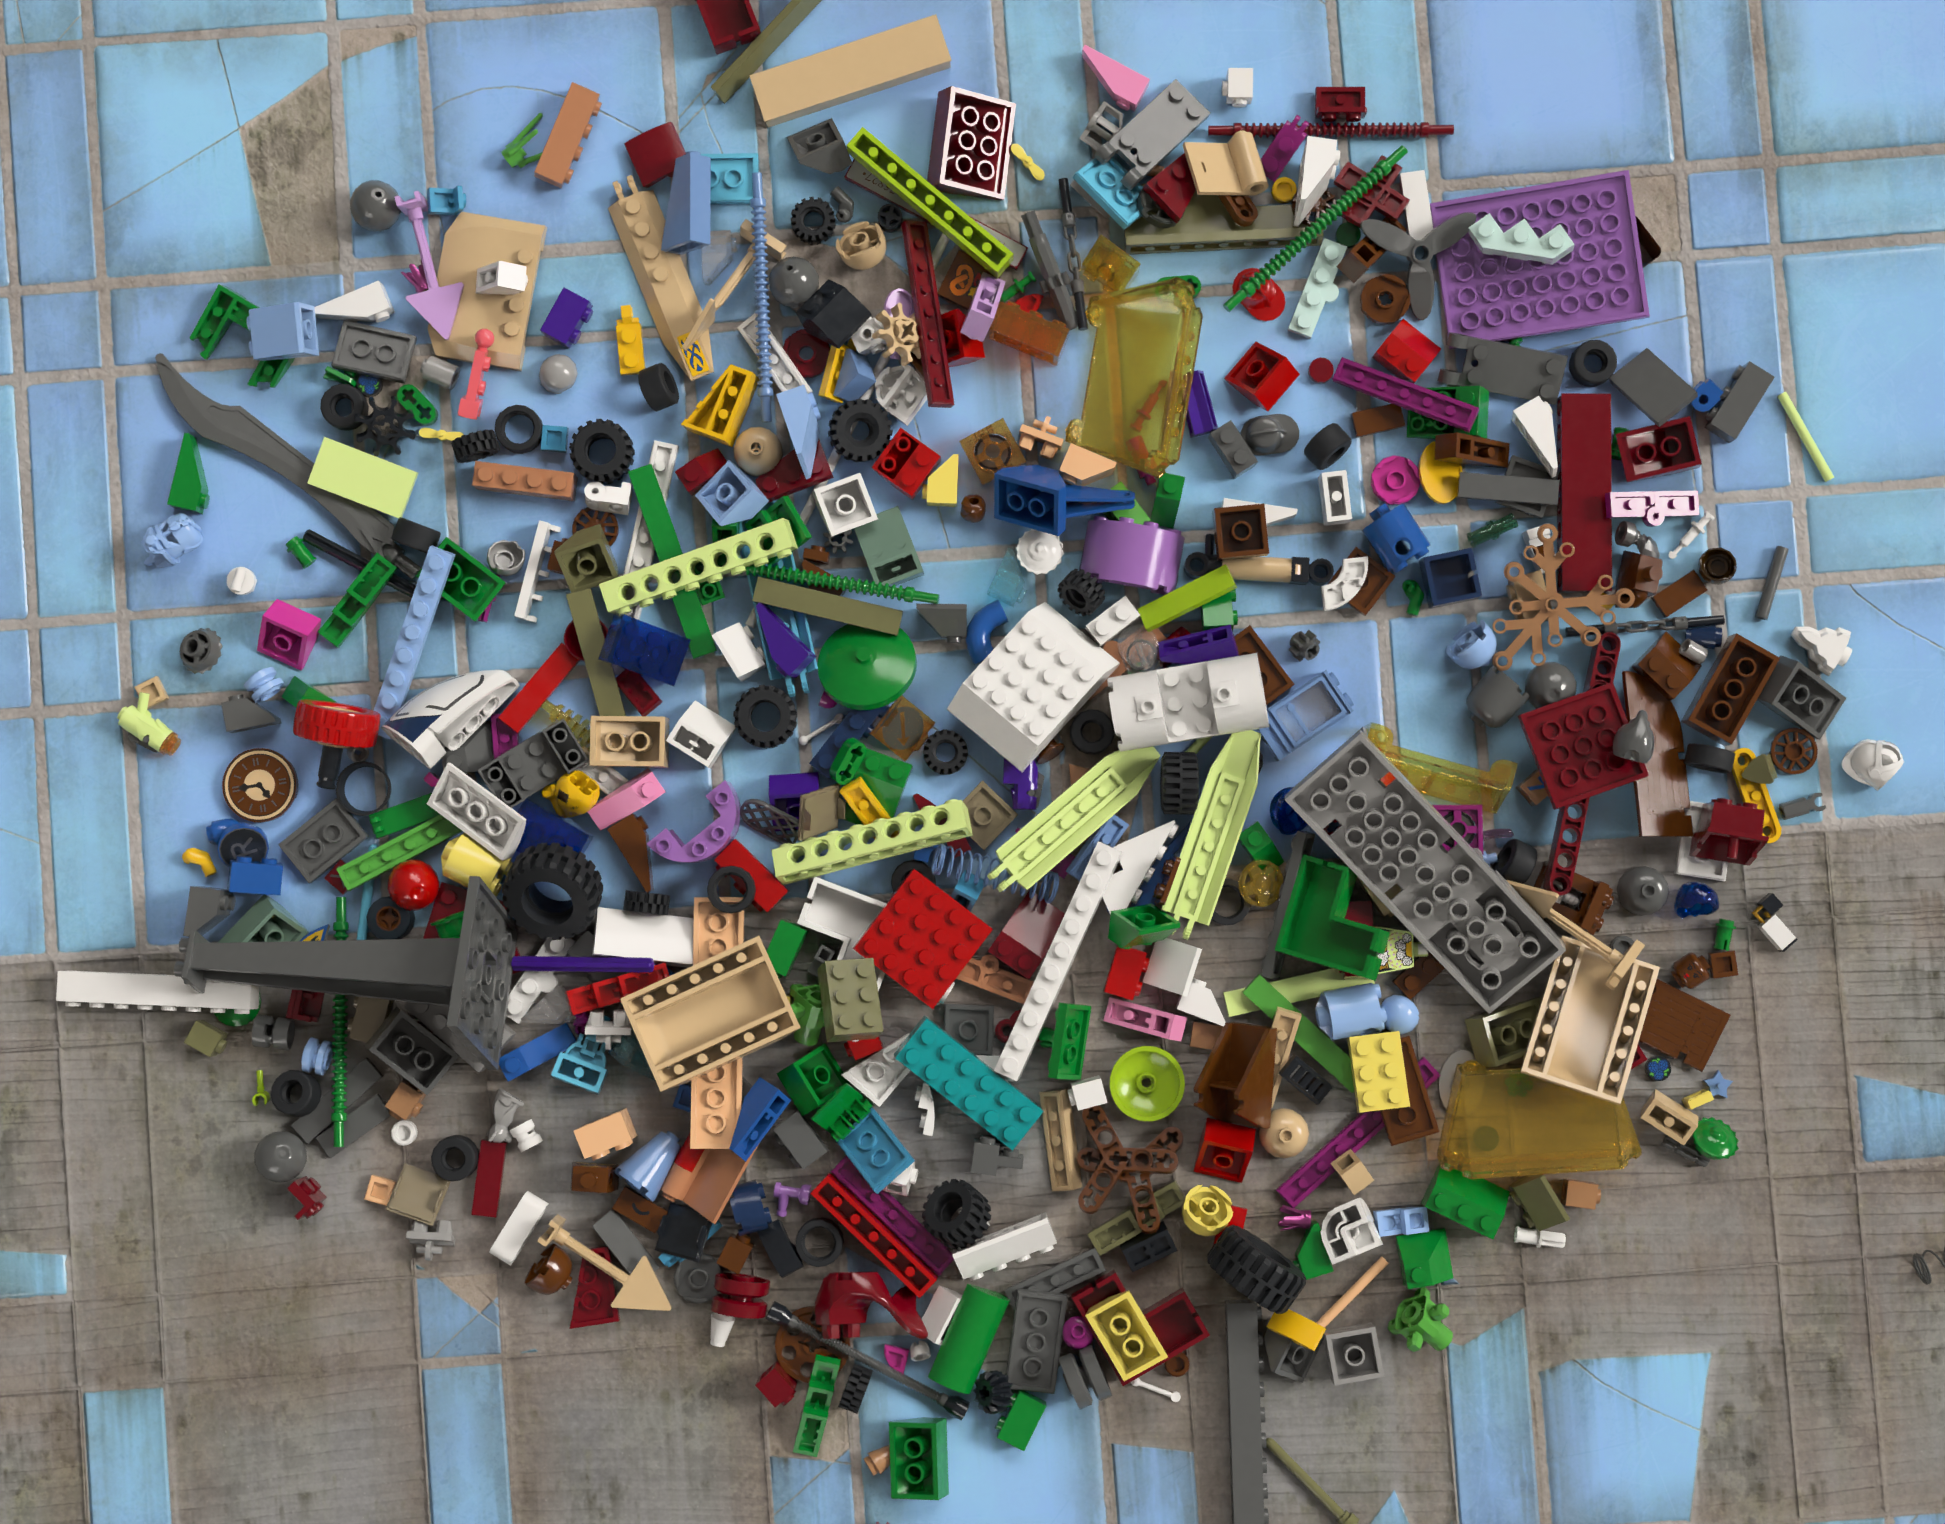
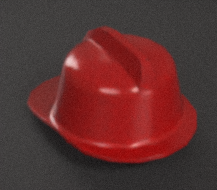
(1266, 302)

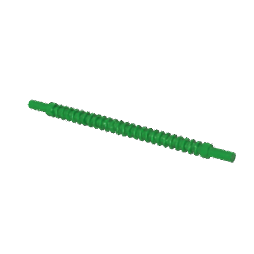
(1382, 168)
(908, 594)
(339, 1115)

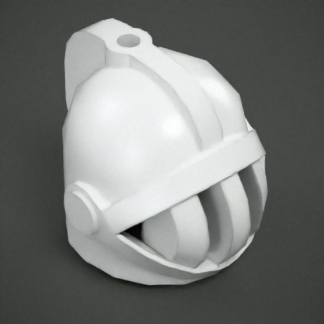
(1873, 762)

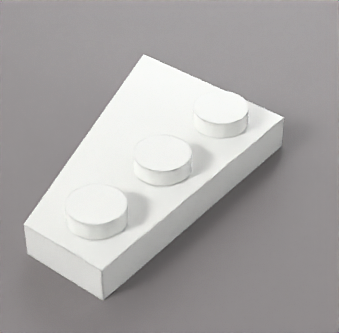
(878, 1073)

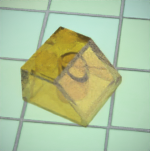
(1110, 266)

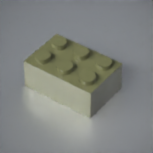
(850, 1000)

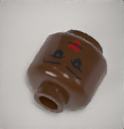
(1691, 970)

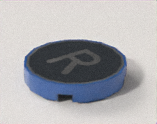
(242, 841)

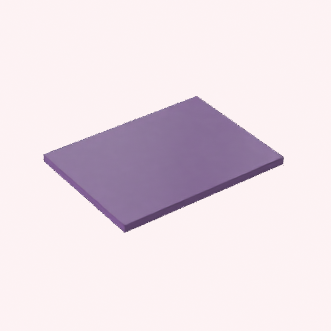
(1522, 298)

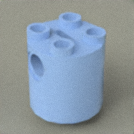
(1351, 1011)

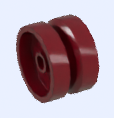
(740, 1295)

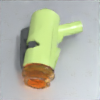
(147, 731)

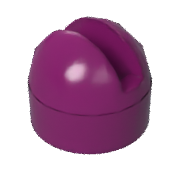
(826, 701)

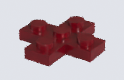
(1379, 198)

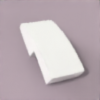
(926, 1101)

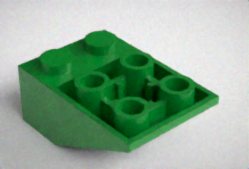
(1427, 428)

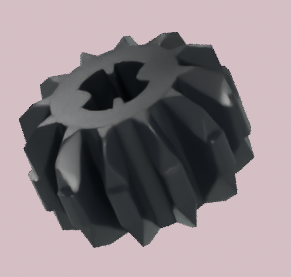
(993, 1392)

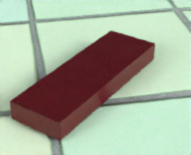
(489, 1178)

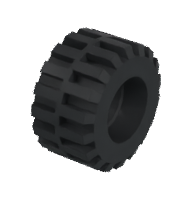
(587, 436)
(746, 705)
(1179, 783)
(970, 1221)

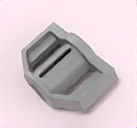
(1099, 119)

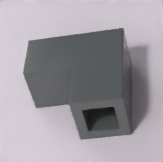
(824, 954)

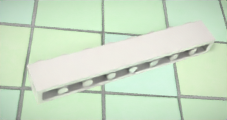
(152, 990)

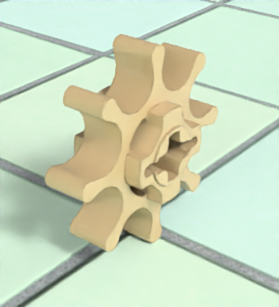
(899, 334)

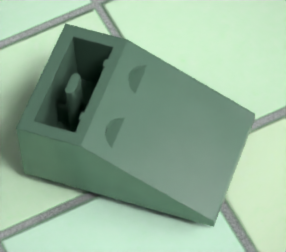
(889, 549)

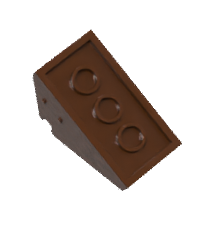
(1239, 1076)

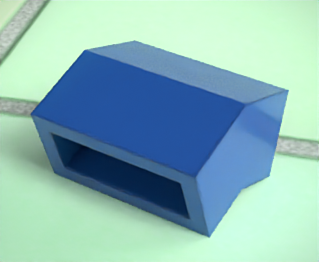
(924, 854)

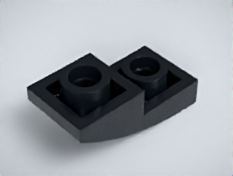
(780, 1249)

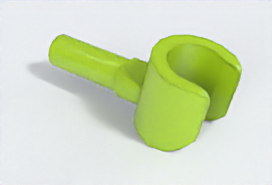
(260, 1090)

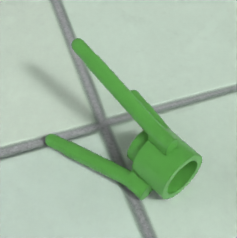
(515, 153)

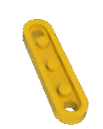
(1756, 793)

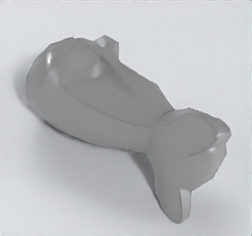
(503, 1110)

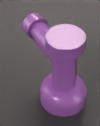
(785, 1192)

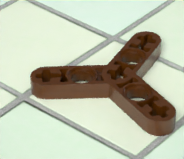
(1141, 1161)
(1108, 1168)

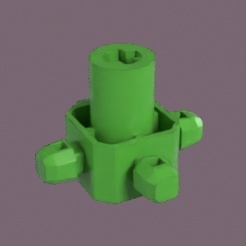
(808, 1011)
(1421, 1321)

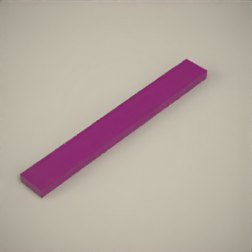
(1351, 1137)

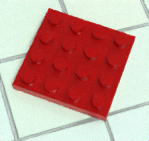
(922, 938)

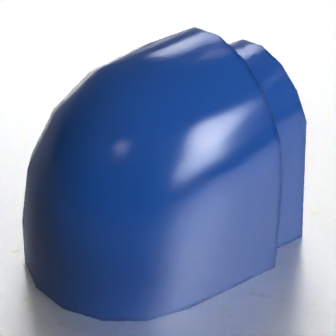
(1708, 395)
(217, 828)

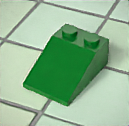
(469, 582)
(885, 779)

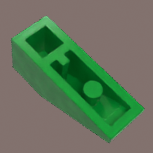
(189, 483)

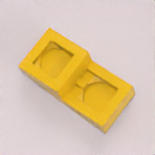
(1297, 1328)

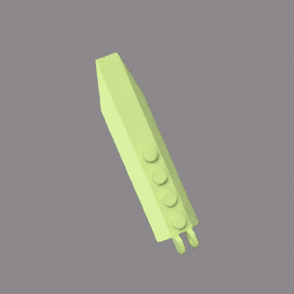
(1073, 816)
(1215, 830)

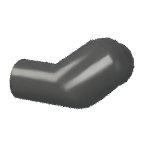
(846, 205)

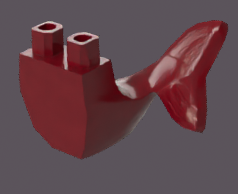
(846, 1300)

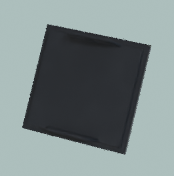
(683, 1233)

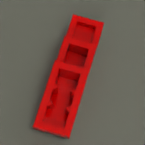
(612, 990)

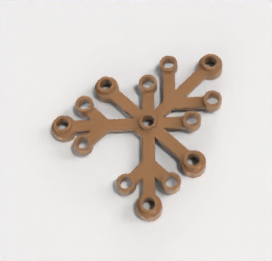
(1532, 626)

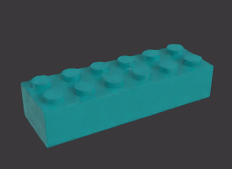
(968, 1082)

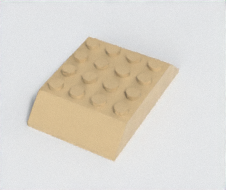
(710, 1014)
(1585, 1029)

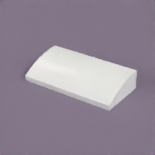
(477, 812)
(644, 935)

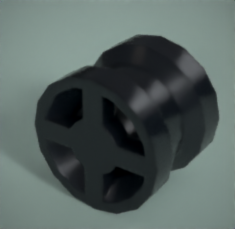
(890, 212)

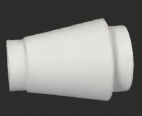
(720, 1329)

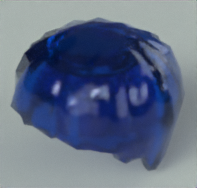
(1695, 900)

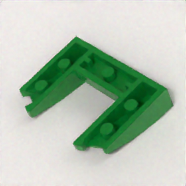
(217, 317)

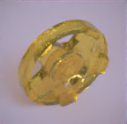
(1261, 883)

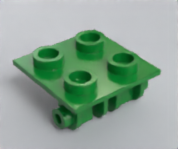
(840, 1110)

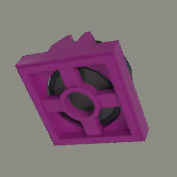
(1463, 823)

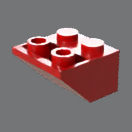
(906, 463)

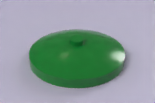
(866, 667)

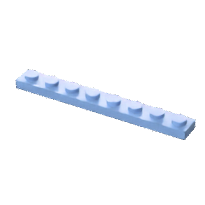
(413, 634)

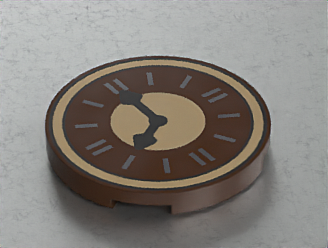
(260, 785)

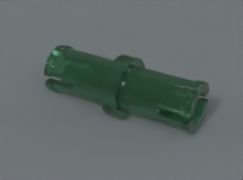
(1492, 530)

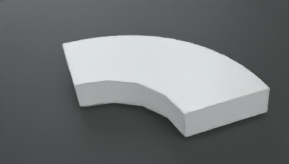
(1346, 585)

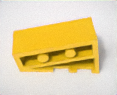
(724, 407)

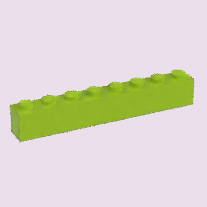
(930, 202)

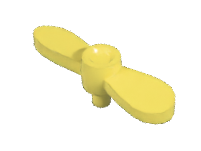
(1027, 162)
(441, 434)

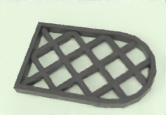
(764, 830)

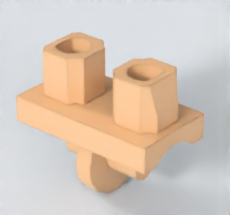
(1030, 435)

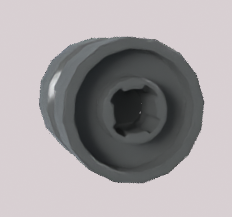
(282, 1032)

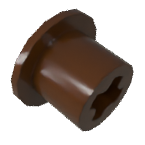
(1050, 752)

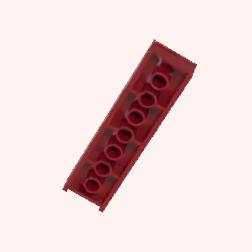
(1583, 481)

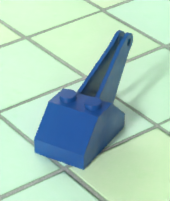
(1042, 500)

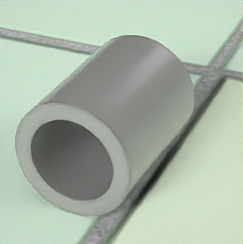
(1693, 651)

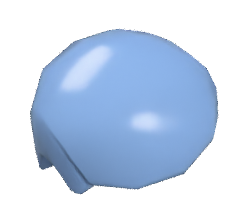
(1401, 1014)

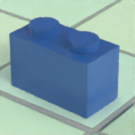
(254, 876)

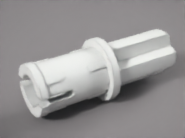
(1539, 1238)

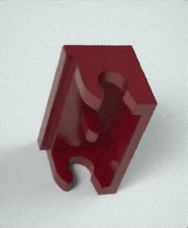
(305, 1005)

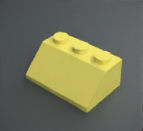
(1125, 1334)

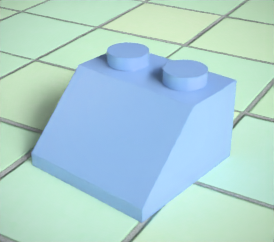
(731, 496)

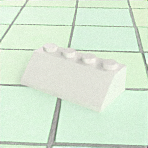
(1005, 1246)

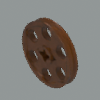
(803, 1354)

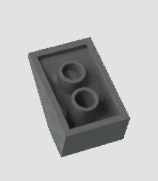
(1801, 697)

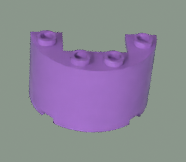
(1132, 554)
(712, 839)

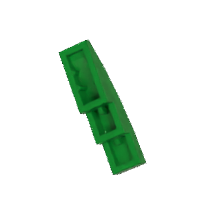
(357, 600)
(816, 1405)

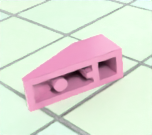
(1120, 82)
(626, 799)
(1145, 1019)

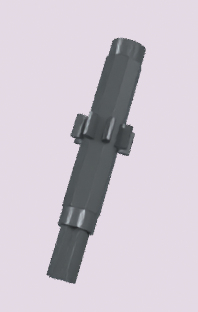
(1054, 280)

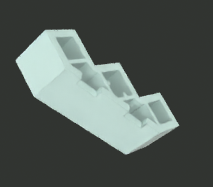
(1520, 241)

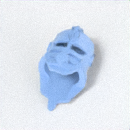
(171, 540)

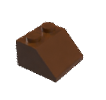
(1666, 666)

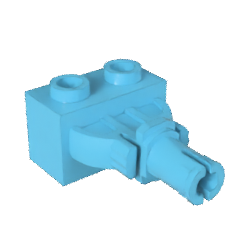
(583, 1064)

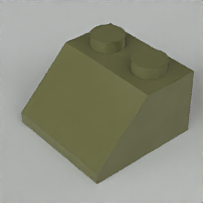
(587, 559)
(1538, 1202)

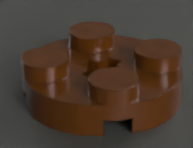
(1372, 306)

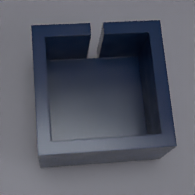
(1447, 578)

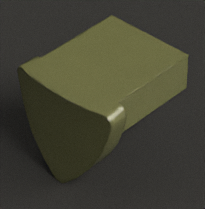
(1760, 770)

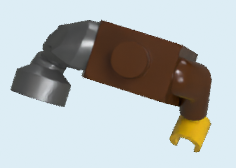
(1637, 571)

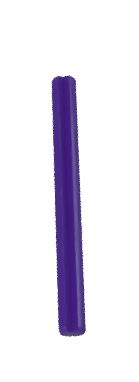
(583, 964)

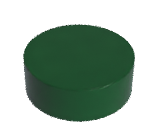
(1348, 234)

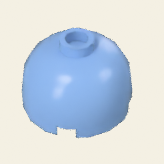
(1473, 646)

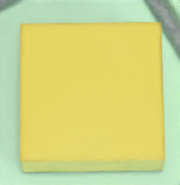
(1697, 1099)

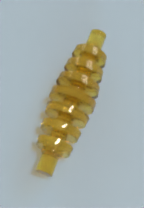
(580, 730)

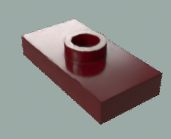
(638, 692)

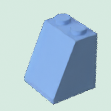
(283, 331)

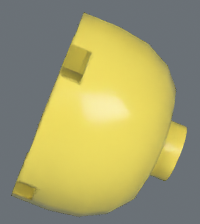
(1206, 1210)

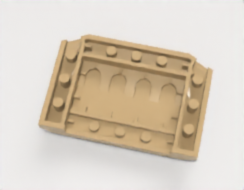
(475, 243)

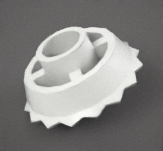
(1039, 551)

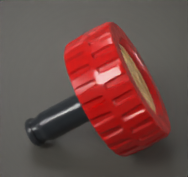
(335, 728)

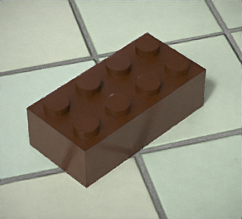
(1730, 689)

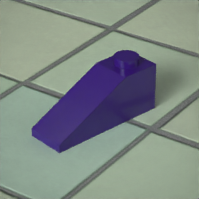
(1199, 646)
(785, 647)

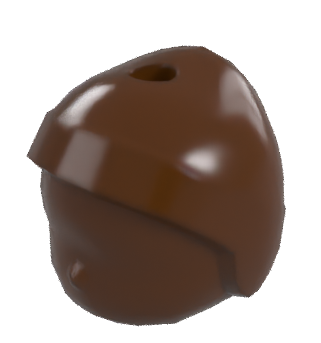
(973, 508)

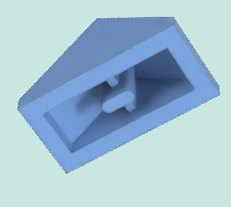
(854, 377)

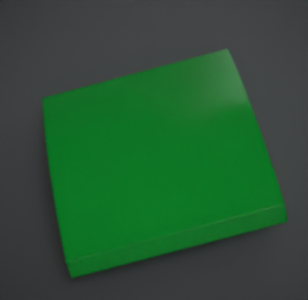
(781, 509)

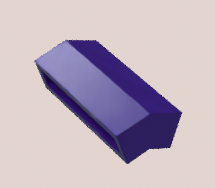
(1200, 412)

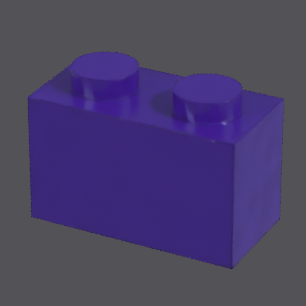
(567, 318)

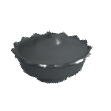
(200, 650)

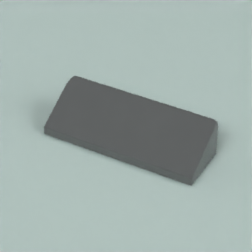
(622, 1241)

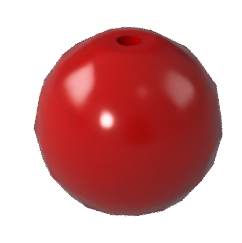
(413, 884)

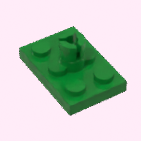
(1067, 1041)

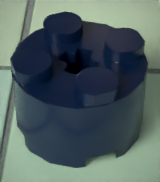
(749, 1209)

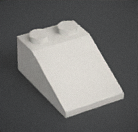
(1315, 171)

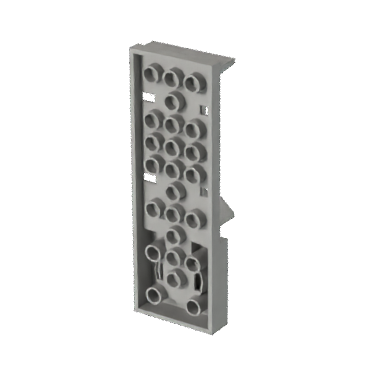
(1447, 897)

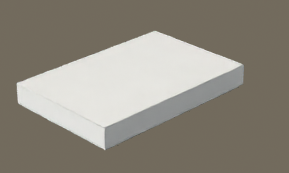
(1695, 866)

